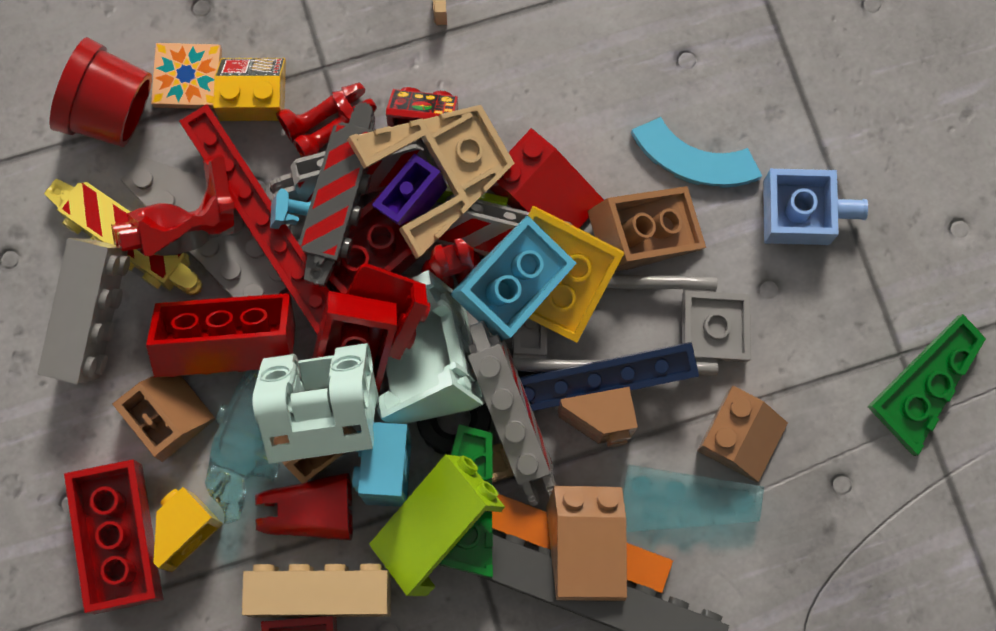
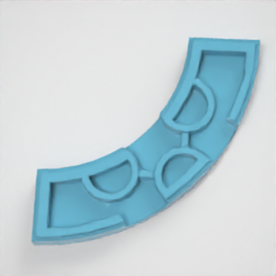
(694, 164)

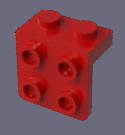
(390, 287)

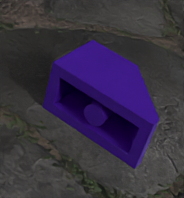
(411, 191)

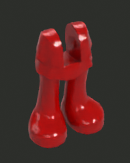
(297, 125)
(451, 260)

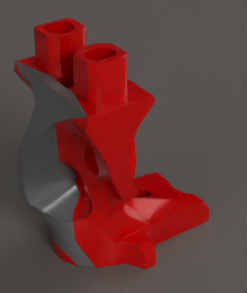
(171, 230)

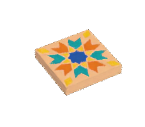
(184, 75)

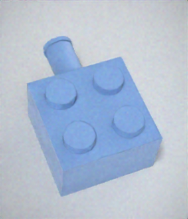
(805, 207)

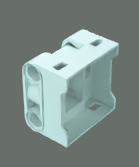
(314, 402)

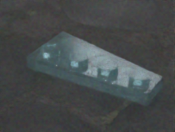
(679, 500)

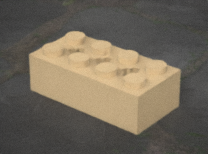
(316, 593)

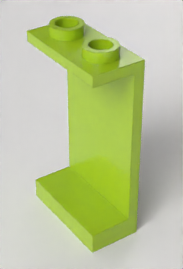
(433, 522)

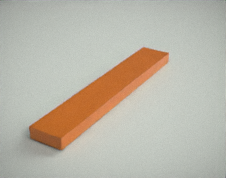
(532, 526)

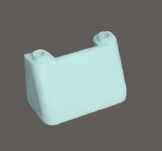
(436, 372)

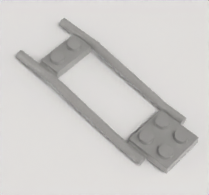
(712, 320)

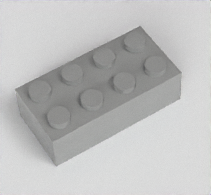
(83, 311)

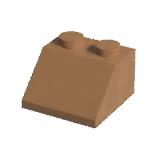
(602, 415)
(743, 434)

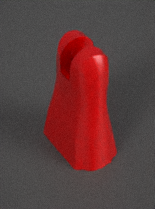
(310, 509)

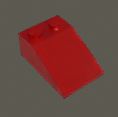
(546, 181)

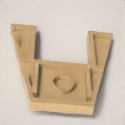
(464, 151)

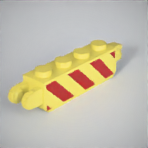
(94, 213)

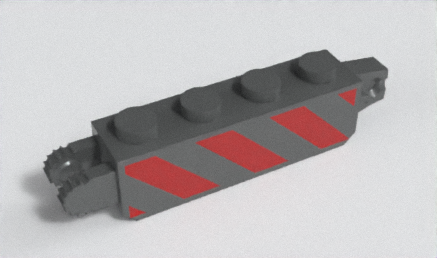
(336, 200)

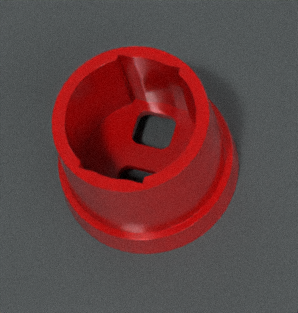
(99, 95)

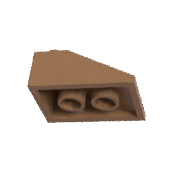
(648, 226)
(588, 542)

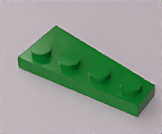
(922, 389)
(474, 549)

